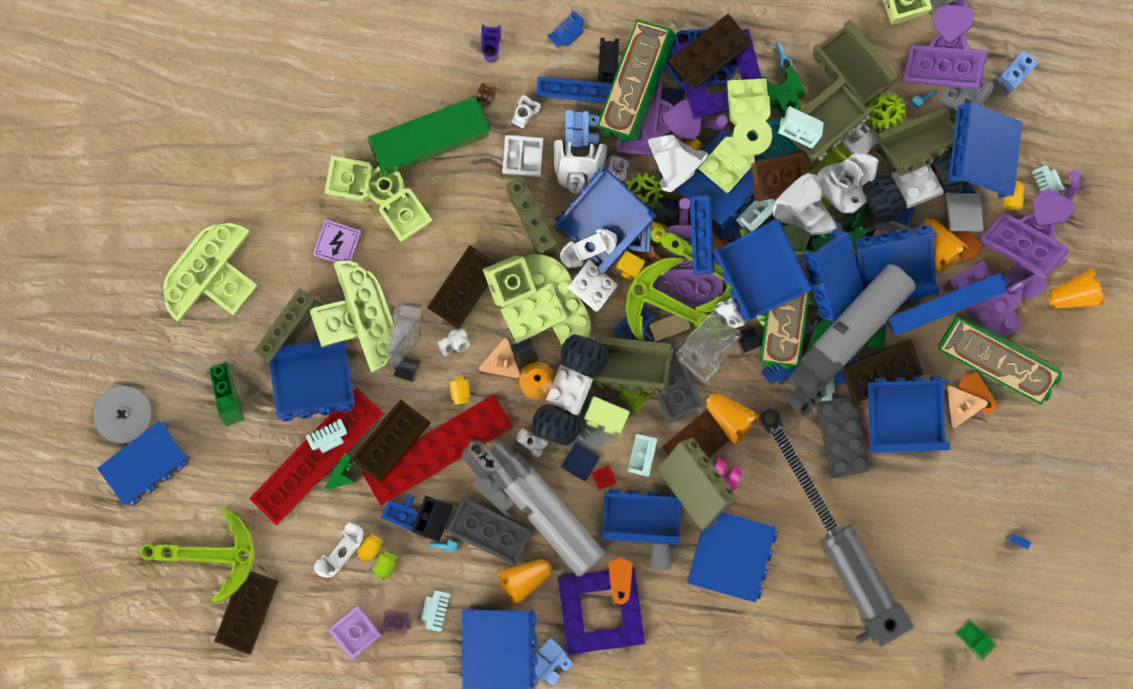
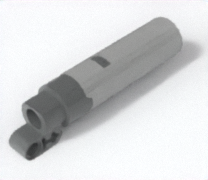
(848, 336)
(536, 502)

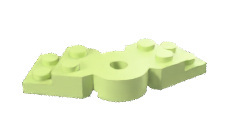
(748, 111)
(359, 182)

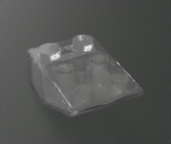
(405, 332)
(708, 346)

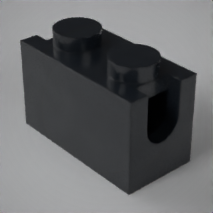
(608, 59)
(432, 518)

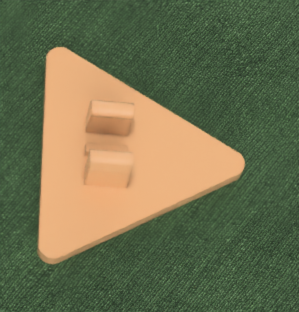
(501, 361)
(963, 405)

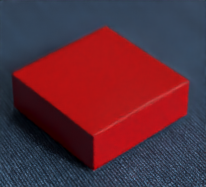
(603, 477)

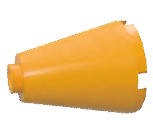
(946, 246)
(1077, 292)
(540, 389)
(731, 416)
(524, 579)

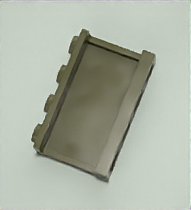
(857, 61)
(840, 115)
(918, 141)
(531, 216)
(287, 325)
(635, 366)
(696, 483)

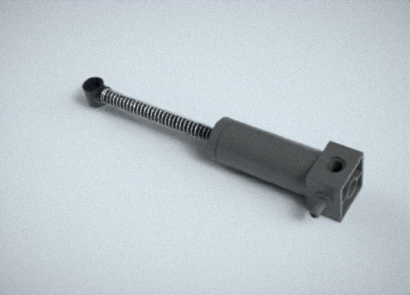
(847, 556)

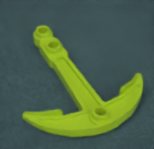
(685, 250)
(648, 294)
(224, 555)

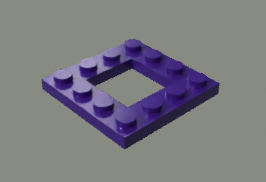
(706, 105)
(580, 641)

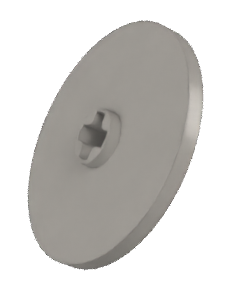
(137, 414)

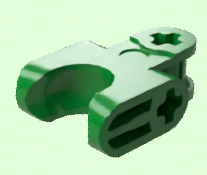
(787, 93)

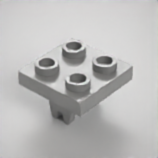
(958, 96)

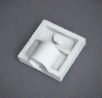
(522, 156)
(592, 286)

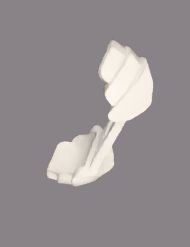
(574, 253)
(333, 563)

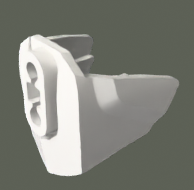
(675, 160)
(577, 169)
(844, 181)
(803, 208)

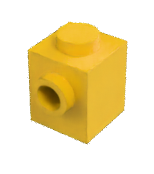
(630, 265)

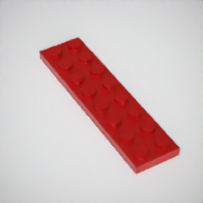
(441, 448)
(308, 466)

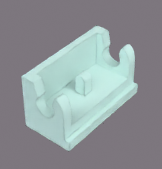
(801, 127)
(756, 214)
(642, 455)

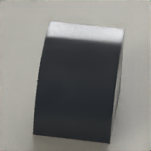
(666, 211)
(748, 340)
(525, 352)
(407, 369)

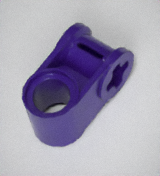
(490, 40)

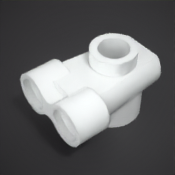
(526, 109)
(731, 312)
(456, 340)
(534, 443)

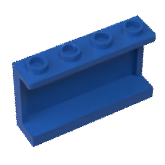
(834, 275)
(143, 464)
(641, 517)

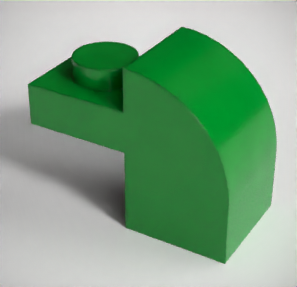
(975, 640)

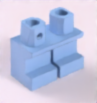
(1016, 72)
(577, 129)
(556, 656)

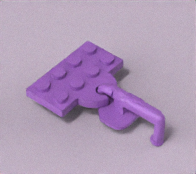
(950, 62)
(676, 120)
(1031, 239)
(679, 280)
(998, 311)

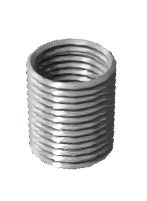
(661, 556)

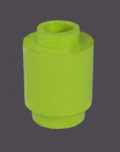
(385, 565)

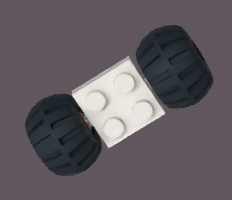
(887, 193)
(570, 389)

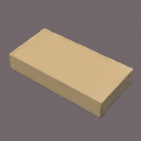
(668, 327)

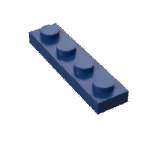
(572, 89)
(702, 234)

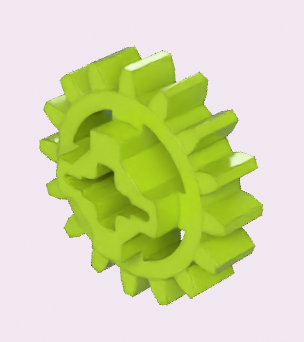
(886, 111)
(651, 191)

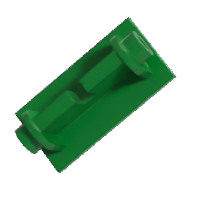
(856, 219)

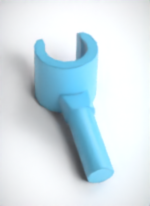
(782, 56)
(917, 101)
(451, 545)

